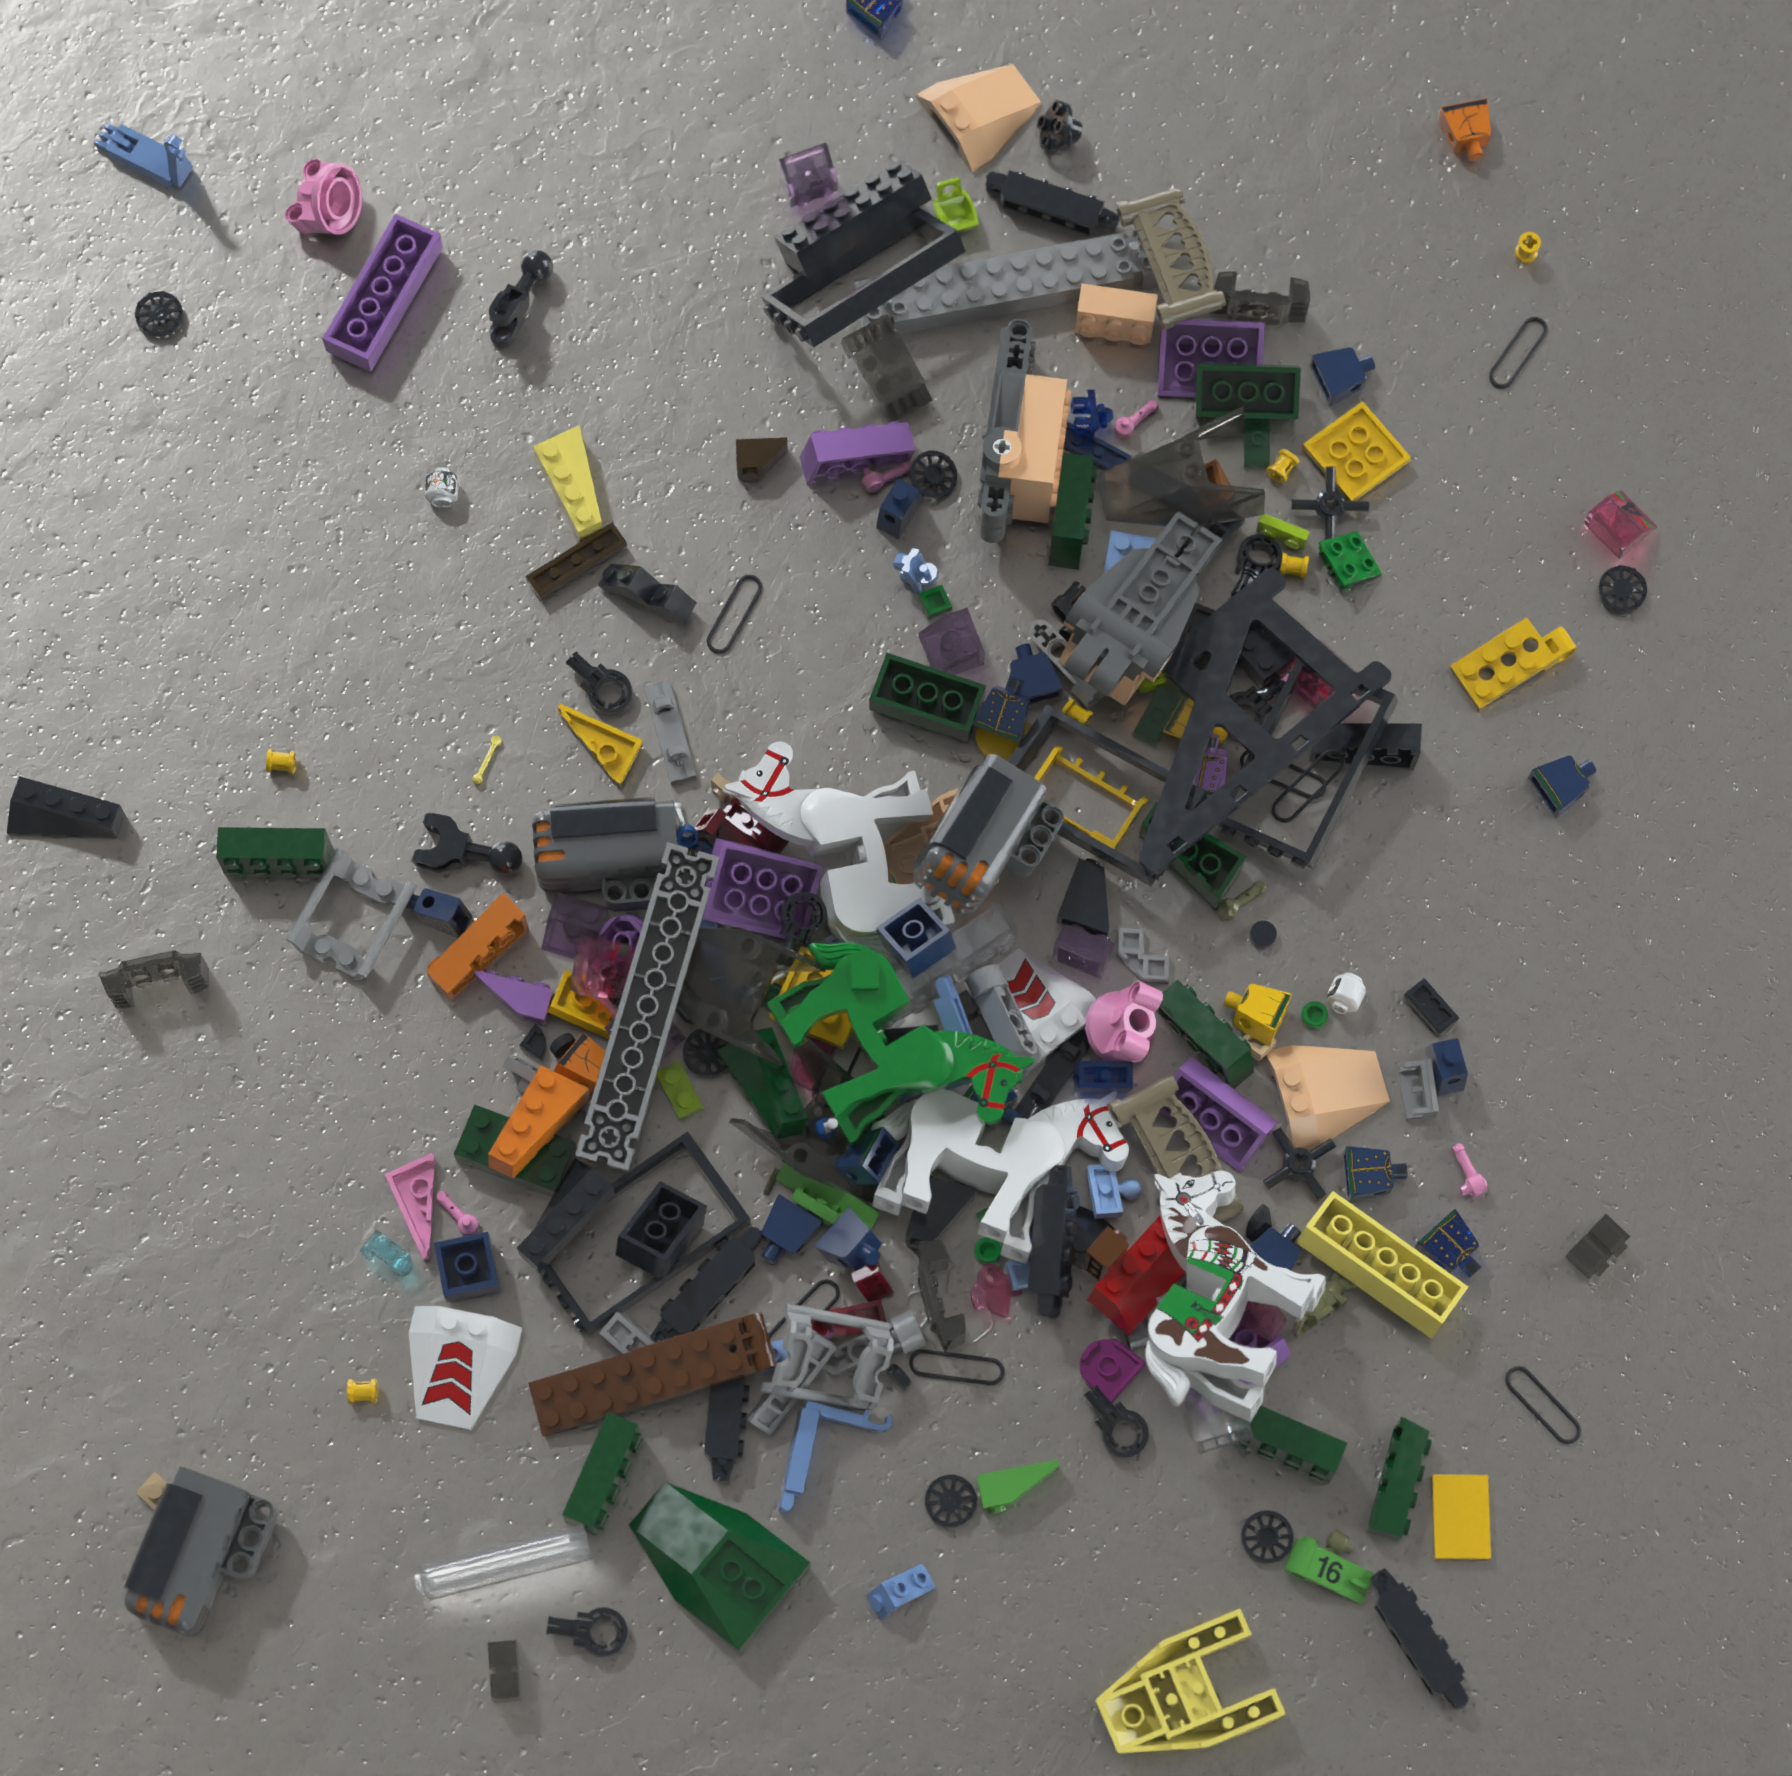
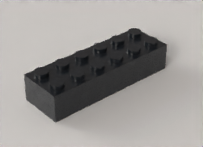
(852, 218)

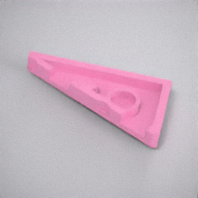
(414, 1194)

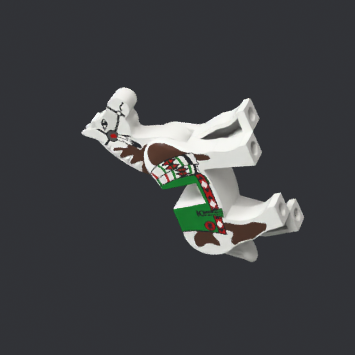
(1191, 1333)

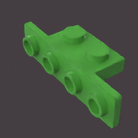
(825, 1200)

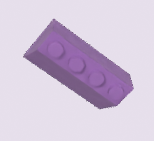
(1227, 1117)

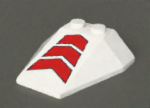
(1048, 1002)
(458, 1362)

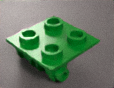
(1349, 559)

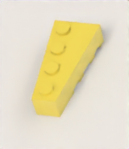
(569, 476)

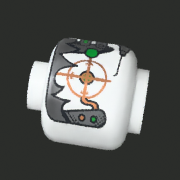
(441, 487)
(1346, 993)

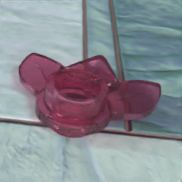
(993, 1294)

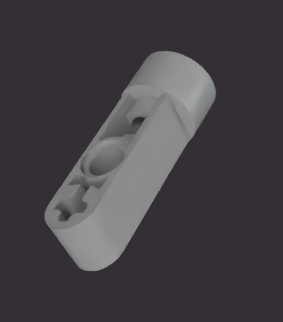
(1081, 688)
(1000, 1010)
(902, 1329)

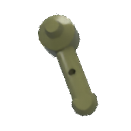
(1229, 907)
(1337, 1543)

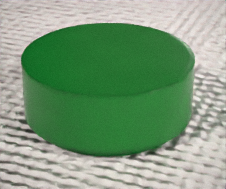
(1314, 1015)
(987, 1251)

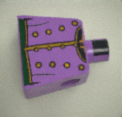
(1213, 767)

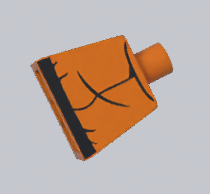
(1466, 126)
(582, 1062)

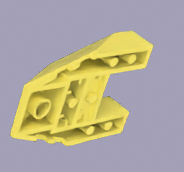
(1171, 1701)

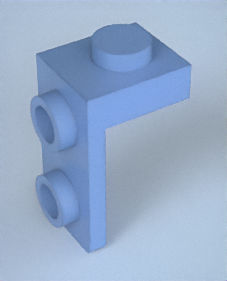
(900, 1590)

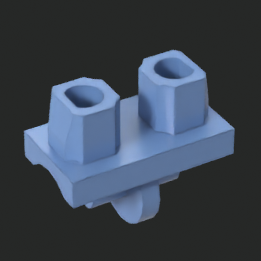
(915, 570)

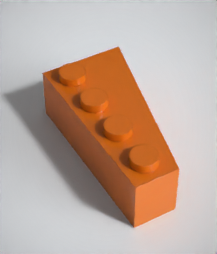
(478, 946)
(540, 1113)

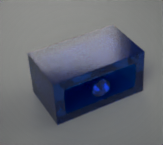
(1103, 1077)

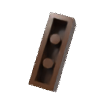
(1105, 1253)

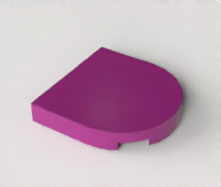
(1109, 1366)

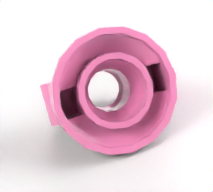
(326, 199)
(1109, 1023)

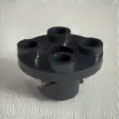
(1058, 126)

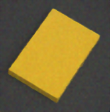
(1461, 1517)

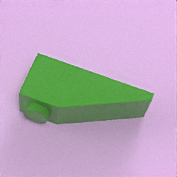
(1006, 1487)

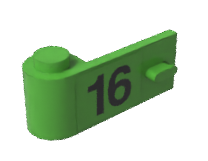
(1335, 1573)

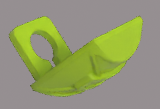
(955, 208)

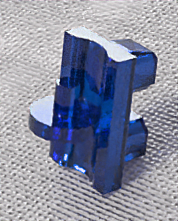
(1094, 415)

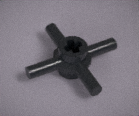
(1337, 499)
(1297, 1173)

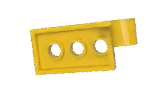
(1551, 650)

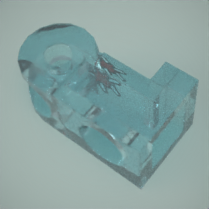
(388, 1252)

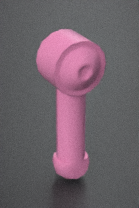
(1124, 426)
(874, 481)
(1475, 1183)
(466, 1223)

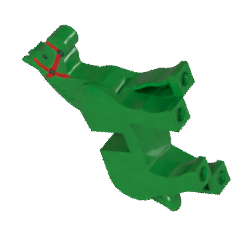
(912, 1064)

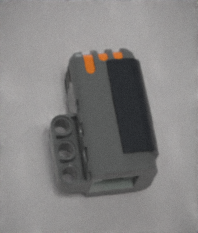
(987, 830)
(604, 847)
(191, 1546)

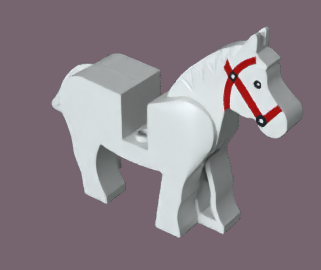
(837, 821)
(946, 1137)

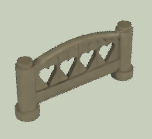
(1179, 303)
(1141, 1111)

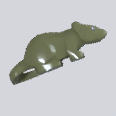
(1331, 1297)

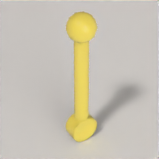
(496, 742)

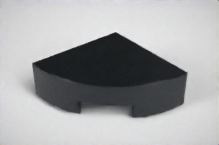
(535, 1043)
(1258, 1223)

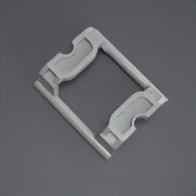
(361, 882)
(800, 1346)

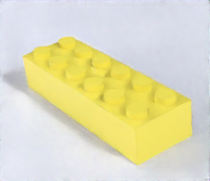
(1382, 1264)

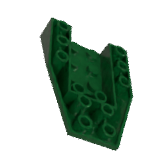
(717, 1561)

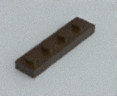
(576, 561)

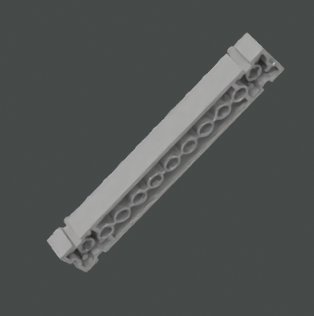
(1016, 282)
(647, 1007)

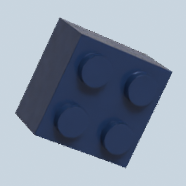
(916, 938)
(467, 1266)

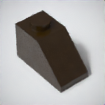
(759, 456)

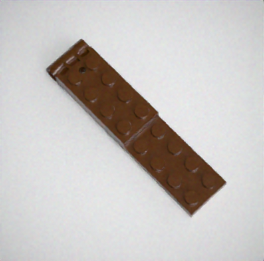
(653, 1373)

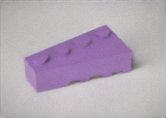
(855, 449)

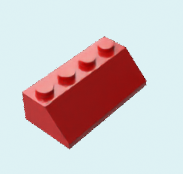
(1137, 1280)

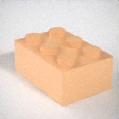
(1116, 314)

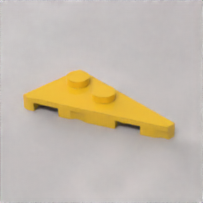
(608, 745)
(579, 1009)

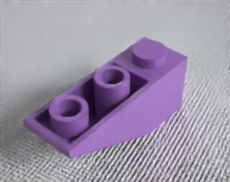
(524, 1000)

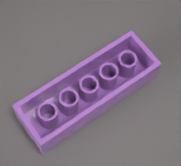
(382, 292)

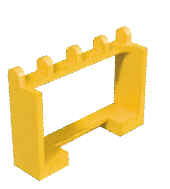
(1138, 806)

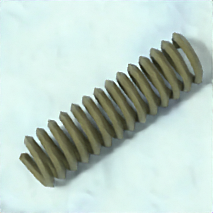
(770, 1183)

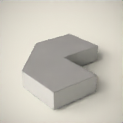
(1145, 967)

